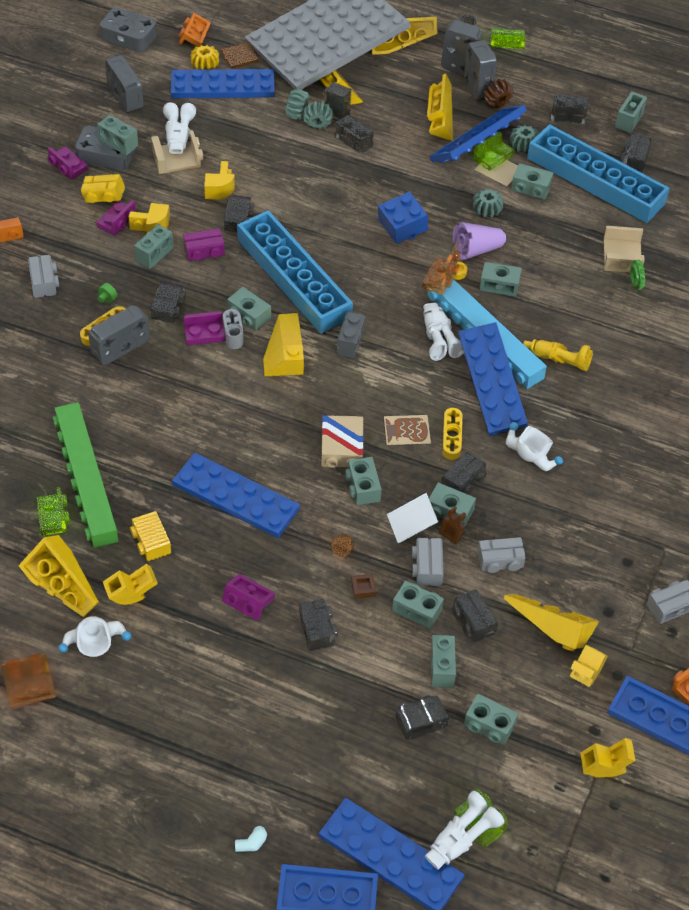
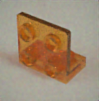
(441, 272)
(28, 680)

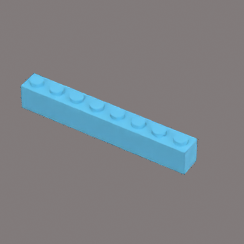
(469, 313)

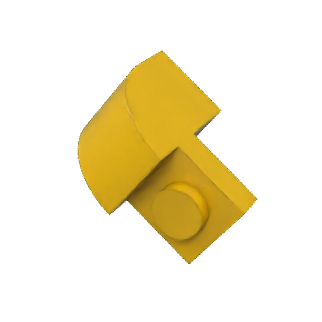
(220, 185)
(146, 222)
(129, 589)
(588, 665)
(608, 761)

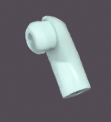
(254, 841)

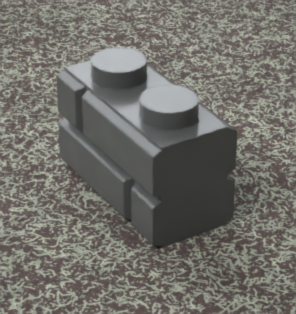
(351, 335)

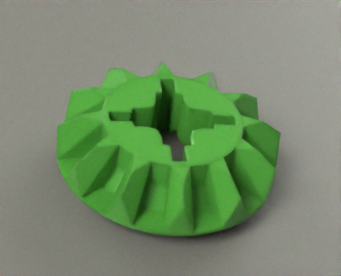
(637, 274)

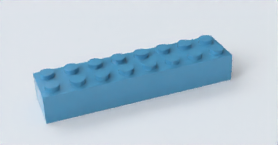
(598, 173)
(294, 271)

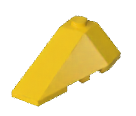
(420, 29)
(285, 348)
(57, 571)
(565, 628)

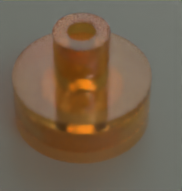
(342, 545)

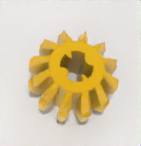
(204, 57)

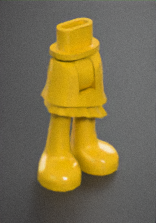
(558, 353)

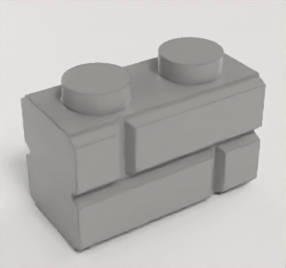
(42, 276)
(501, 554)
(429, 562)
(669, 602)

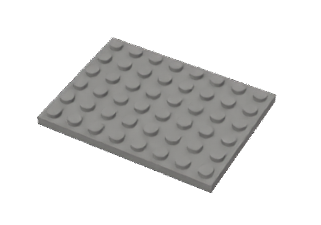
(324, 37)

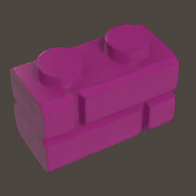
(203, 244)

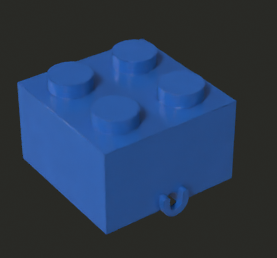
(403, 217)

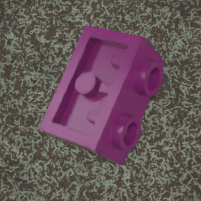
(67, 162)
(116, 217)
(204, 328)
(247, 596)

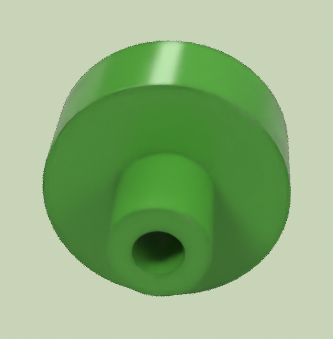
(107, 293)

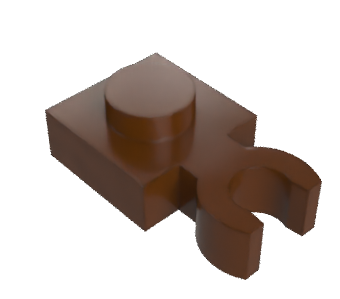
(452, 526)

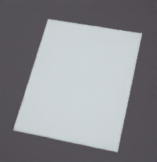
(412, 518)

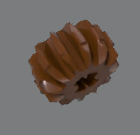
(498, 93)

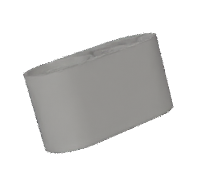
(233, 329)

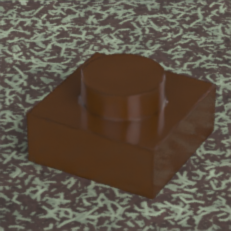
(363, 586)

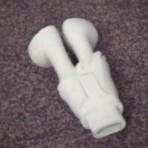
(176, 132)
(437, 326)
(454, 839)

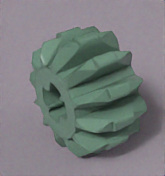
(296, 104)
(318, 115)
(521, 137)
(488, 202)

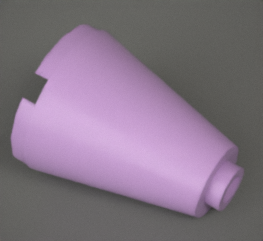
(477, 239)

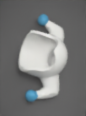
(532, 446)
(93, 636)

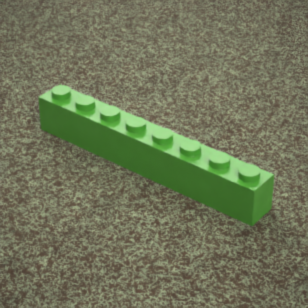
(86, 475)

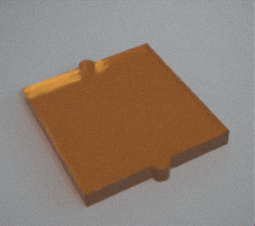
(239, 55)

